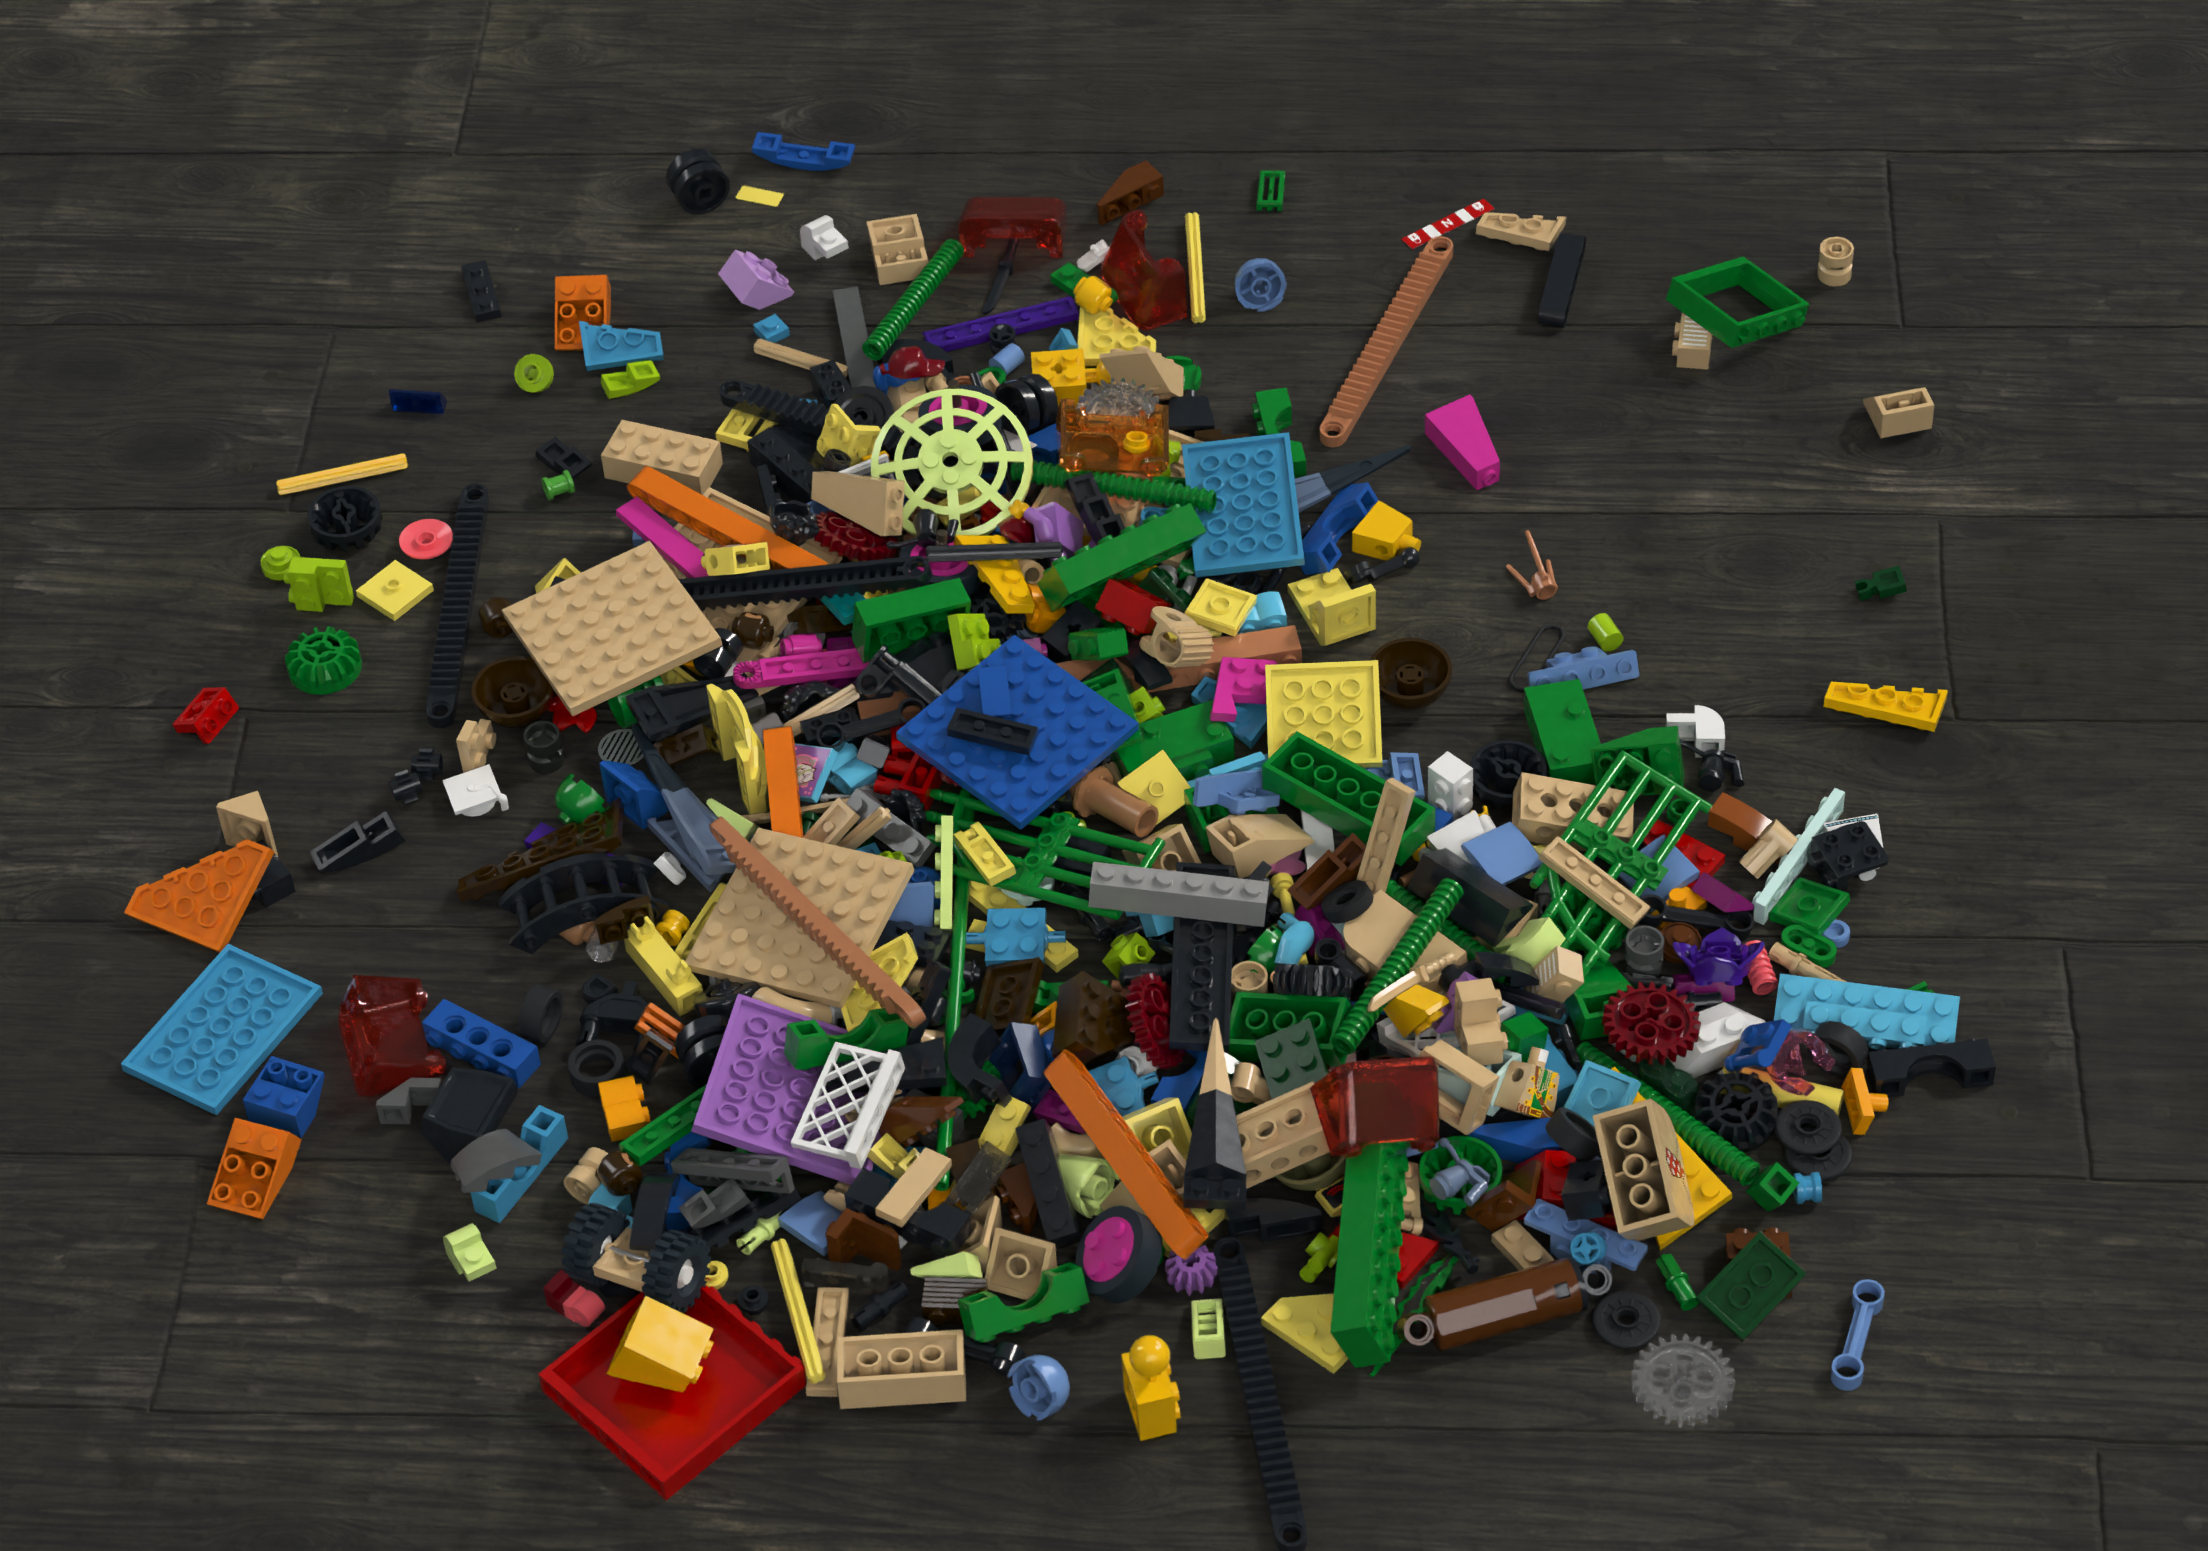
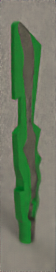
(1426, 1286)

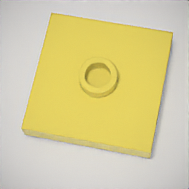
(394, 590)
(1221, 607)
(1158, 784)

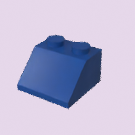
(638, 794)

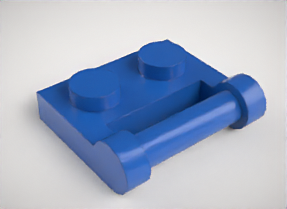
(1758, 1045)

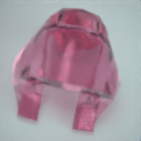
(1789, 1060)

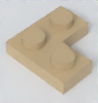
(474, 743)

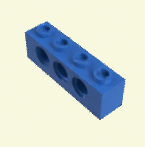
(480, 1042)

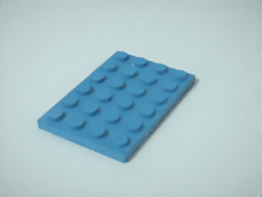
(1255, 506)
(221, 1029)

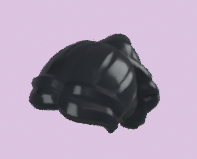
(793, 521)
(802, 697)
(908, 809)

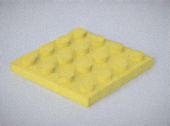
(1329, 704)

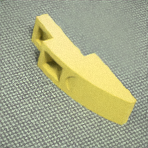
(1002, 1124)

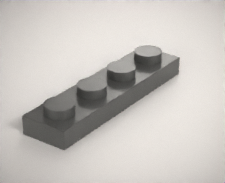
(894, 833)

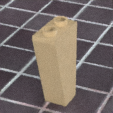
(863, 499)

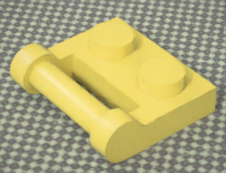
(738, 426)

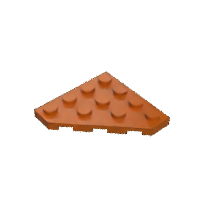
(205, 899)

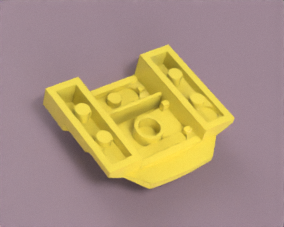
(740, 741)

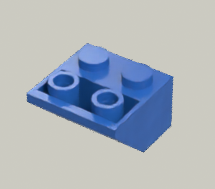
(284, 1096)

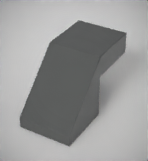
(398, 1104)

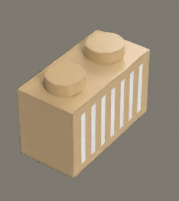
(1693, 344)
(1558, 974)

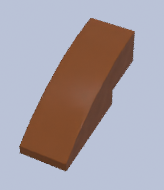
(1738, 821)

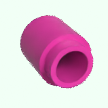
(800, 644)

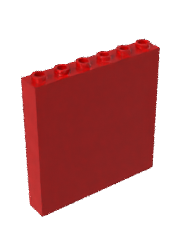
(672, 1433)

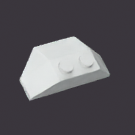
(1717, 1039)

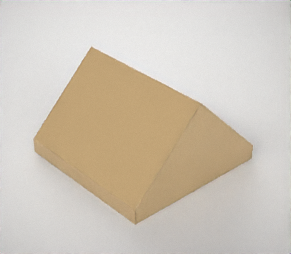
(245, 819)
(982, 1231)
(1018, 1263)

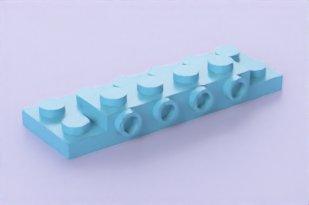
(1880, 1014)

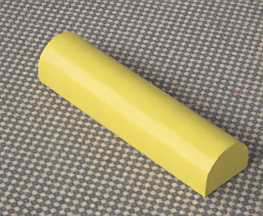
(1824, 1094)

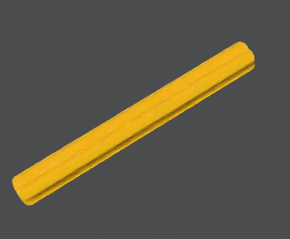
(342, 474)

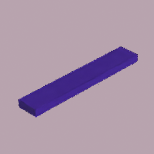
(1021, 319)

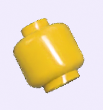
(1093, 295)

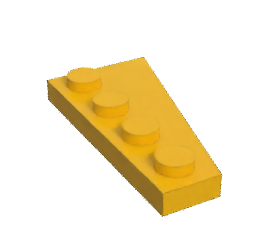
(1897, 707)

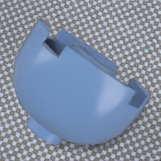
(1260, 284)
(1039, 1386)

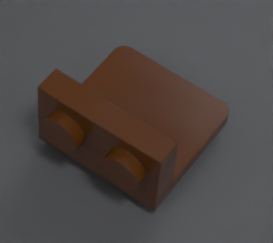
(1508, 1199)
(859, 1234)

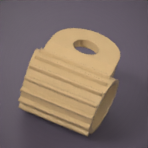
(1192, 642)

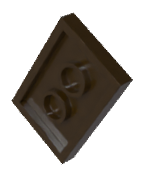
(1009, 993)

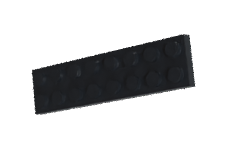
(1200, 974)

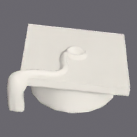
(474, 792)

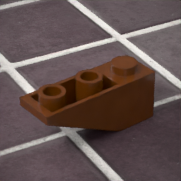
(1130, 191)
(917, 1115)

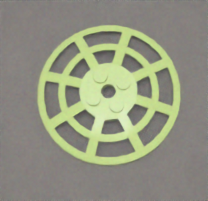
(969, 454)

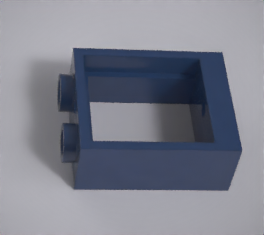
(1022, 1043)

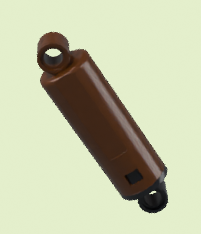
(1505, 1303)

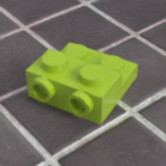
(318, 583)
(970, 640)

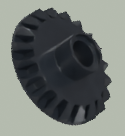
(866, 402)

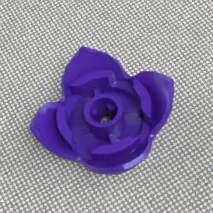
(1718, 958)

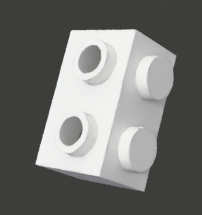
(1450, 785)

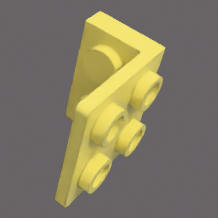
(844, 435)

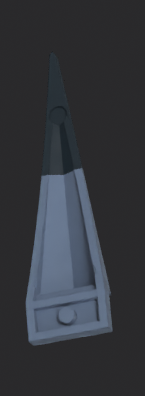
(1318, 486)
(687, 811)

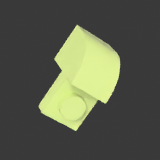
(1533, 942)
(468, 1252)

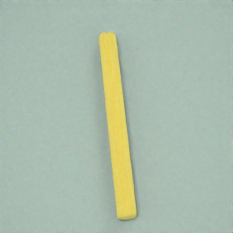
(1195, 267)
(798, 1311)

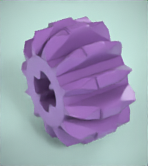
(1192, 1273)

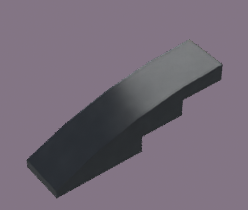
(1094, 507)

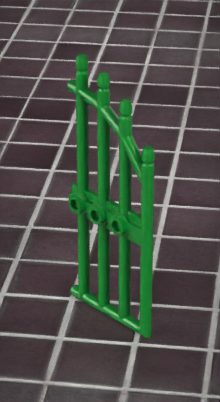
(1042, 852)
(1616, 852)

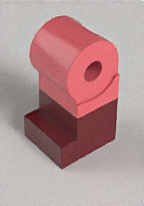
(572, 1300)

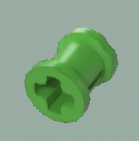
(558, 485)

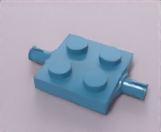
(1015, 935)
(1123, 1085)

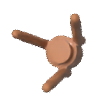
(1542, 583)

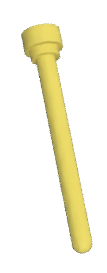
(1281, 883)

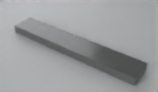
(853, 335)

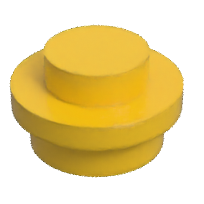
(1136, 442)

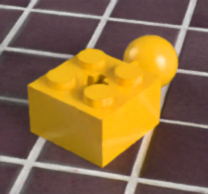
(1067, 372)
(1149, 1388)

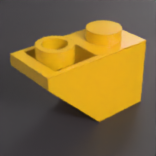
(1415, 1010)

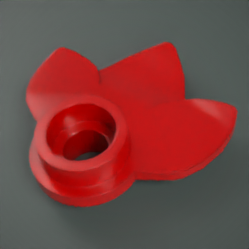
(563, 718)

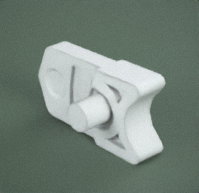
(1093, 257)

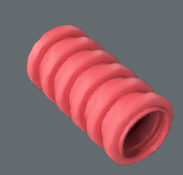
(1761, 973)

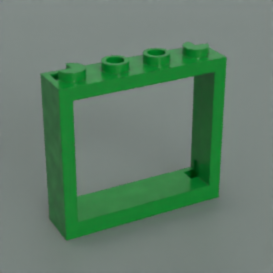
(1688, 290)

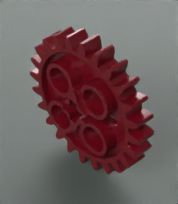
(851, 538)
(1151, 1019)
(1651, 1023)

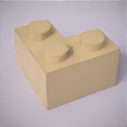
(1478, 1022)

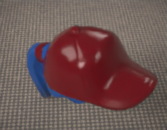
(904, 366)
(1016, 530)

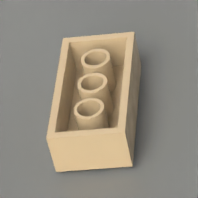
(678, 455)

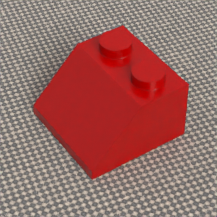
(1129, 605)
(1552, 1176)

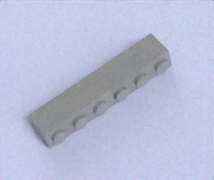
(1178, 894)

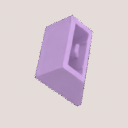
(755, 280)

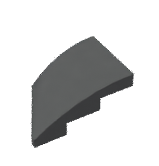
(492, 1158)

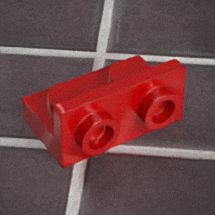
(207, 713)

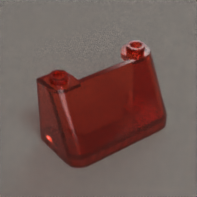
(1013, 218)
(1146, 288)
(386, 1034)
(1379, 1104)

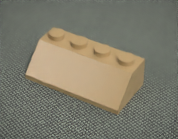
(901, 1369)

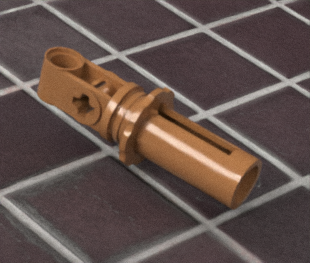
(1099, 795)

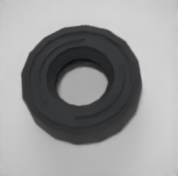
(1347, 901)

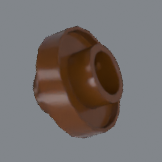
(1680, 933)

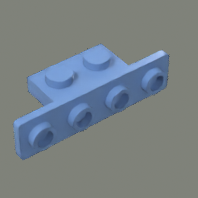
(1590, 666)
(1235, 791)
(1554, 1222)

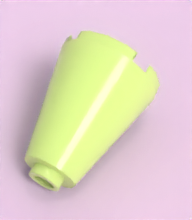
(1087, 1182)

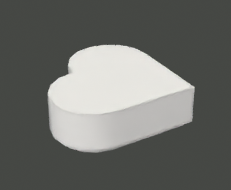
(670, 867)

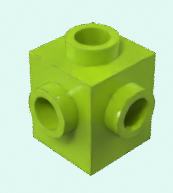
(1146, 706)
(1127, 950)

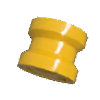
(673, 927)

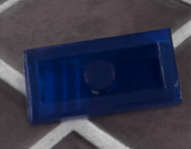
(417, 401)

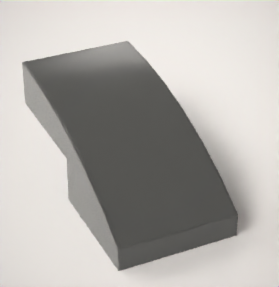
(708, 1209)

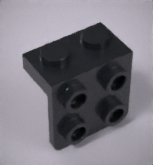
(1845, 854)

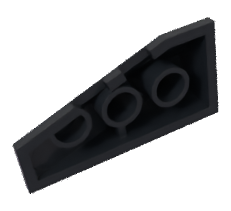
(929, 657)

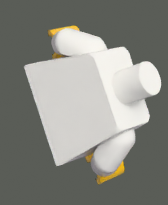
(1457, 833)

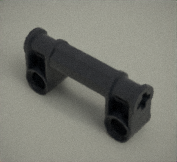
(899, 674)

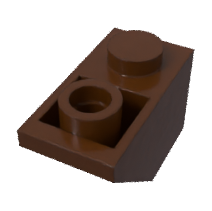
(1016, 1191)

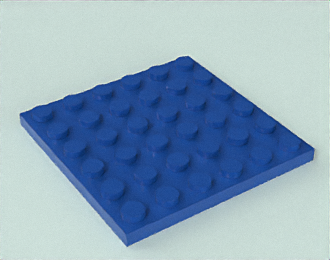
(1073, 734)

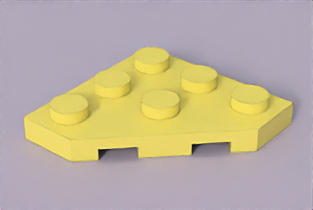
(1105, 332)
(897, 961)
(1307, 1327)

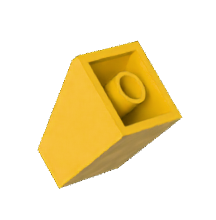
(661, 1347)

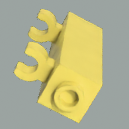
(663, 966)

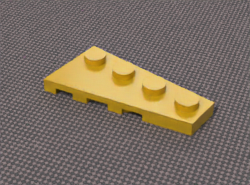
(1002, 576)

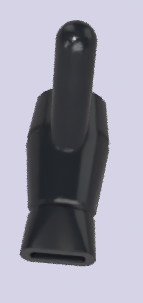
(1130, 971)

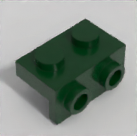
(1160, 584)

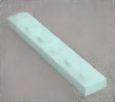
(1793, 863)

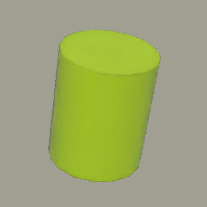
(1605, 632)

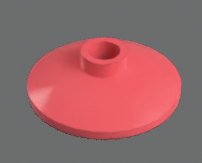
(426, 539)

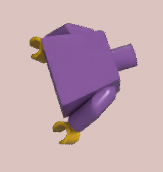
(1052, 524)

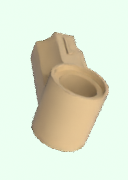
(1772, 843)
(1249, 1085)

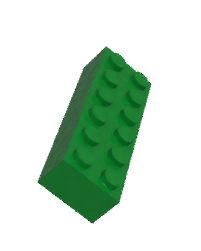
(1120, 556)
(1339, 792)

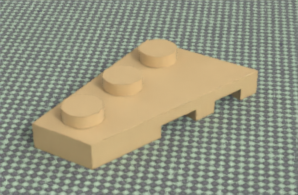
(1528, 232)

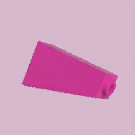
(1464, 441)

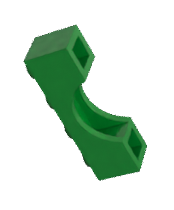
(1273, 415)
(810, 1046)
(1059, 1291)

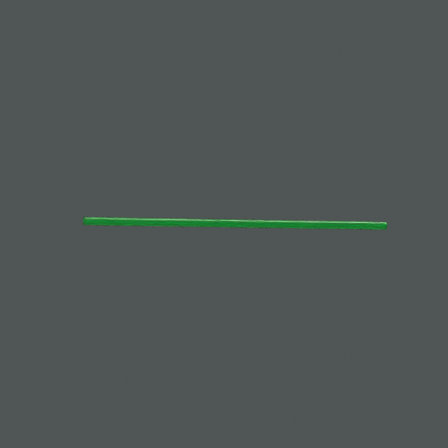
(954, 1000)

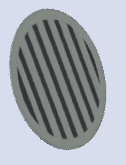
(620, 747)

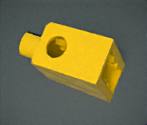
(1383, 533)

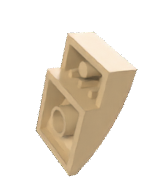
(897, 248)

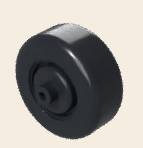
(721, 997)

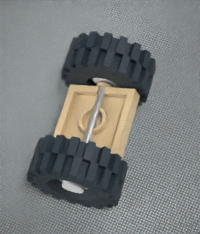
(600, 1251)

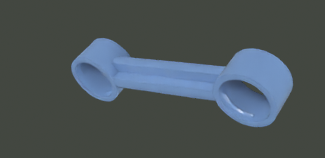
(1857, 1335)

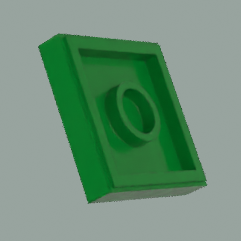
(1809, 905)

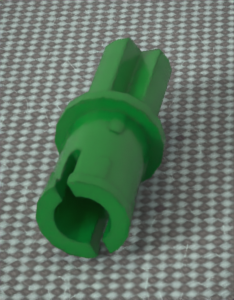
(1677, 1281)

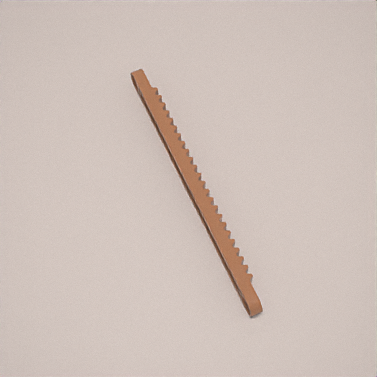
(1385, 341)
(816, 924)

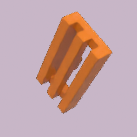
(660, 1020)

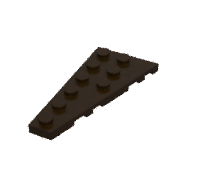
(595, 834)

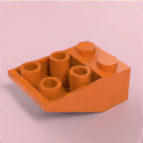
(578, 300)
(253, 1168)

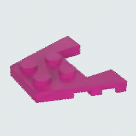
(1238, 682)

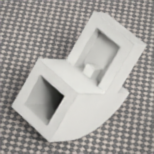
(822, 239)
(1702, 727)

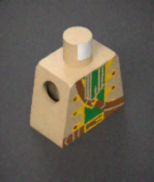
(1529, 1087)

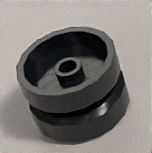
(698, 181)
(1030, 400)
(698, 1047)

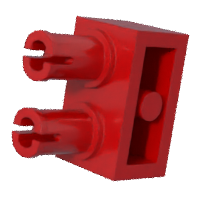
(917, 775)

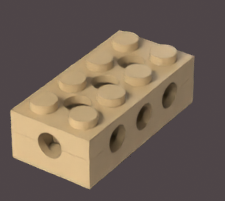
(1548, 805)
(1280, 1135)

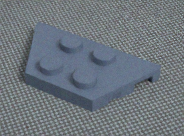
(672, 839)

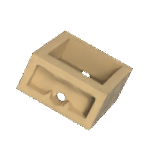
(1483, 1081)

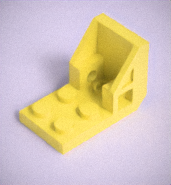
(1333, 608)

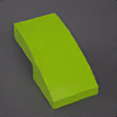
(636, 378)

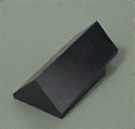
(1486, 905)

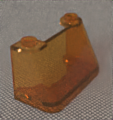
(1096, 440)

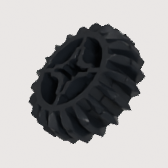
(1312, 980)

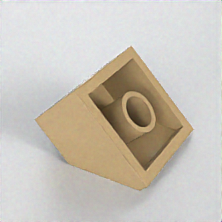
(1177, 849)

